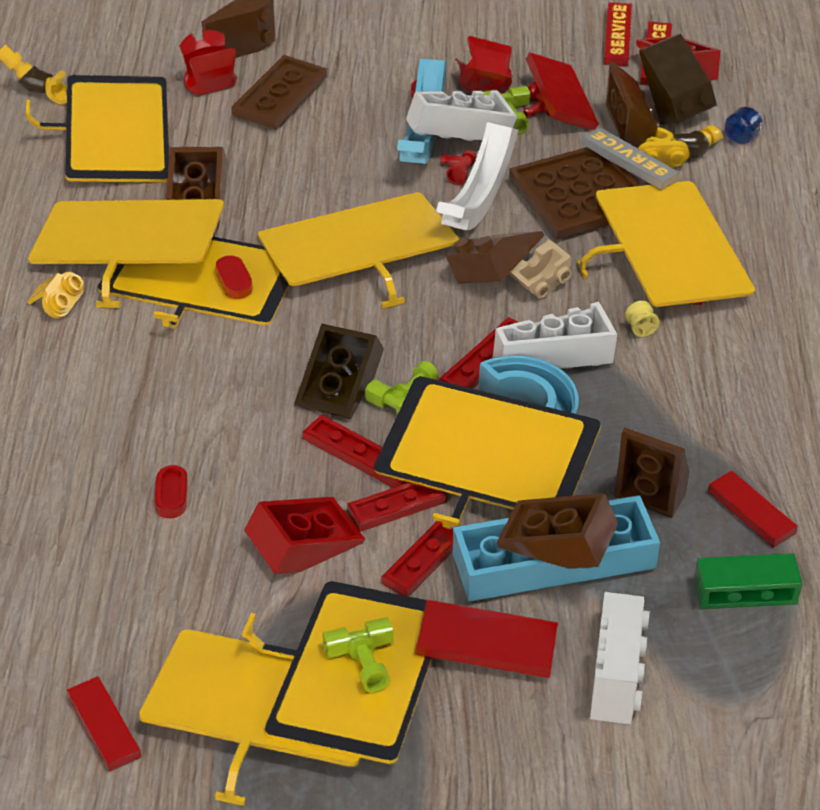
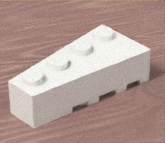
(458, 114)
(564, 341)
(618, 658)

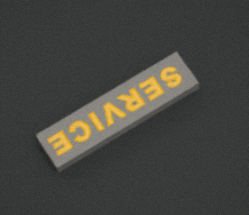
(630, 158)

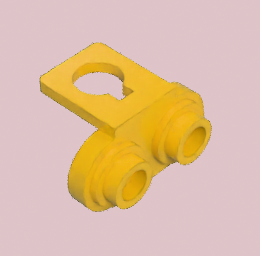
(668, 152)
(58, 293)

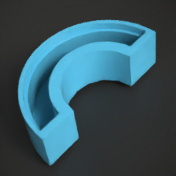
(529, 381)

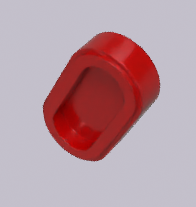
(234, 276)
(171, 491)

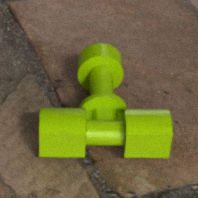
(517, 97)
(385, 395)
(361, 646)

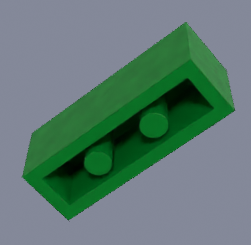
(747, 581)

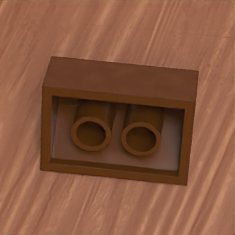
(629, 107)

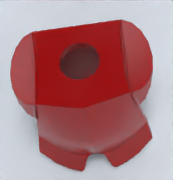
(208, 63)
(487, 68)

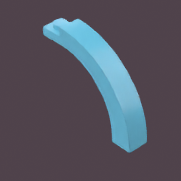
(430, 78)

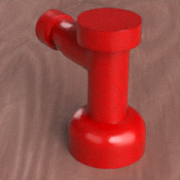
(539, 107)
(457, 172)

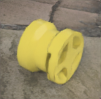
(642, 319)

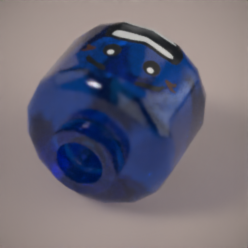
(743, 125)

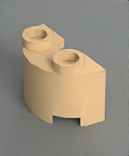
(543, 270)

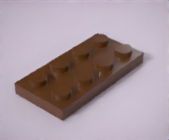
(279, 92)

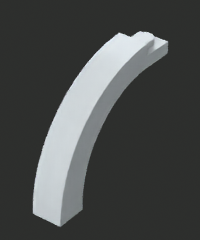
(484, 180)

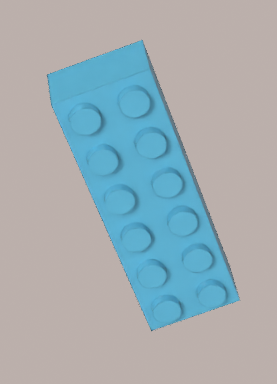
(497, 572)

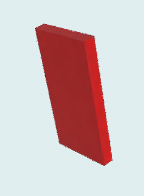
(561, 91)
(487, 638)

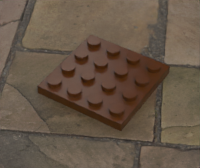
(566, 186)

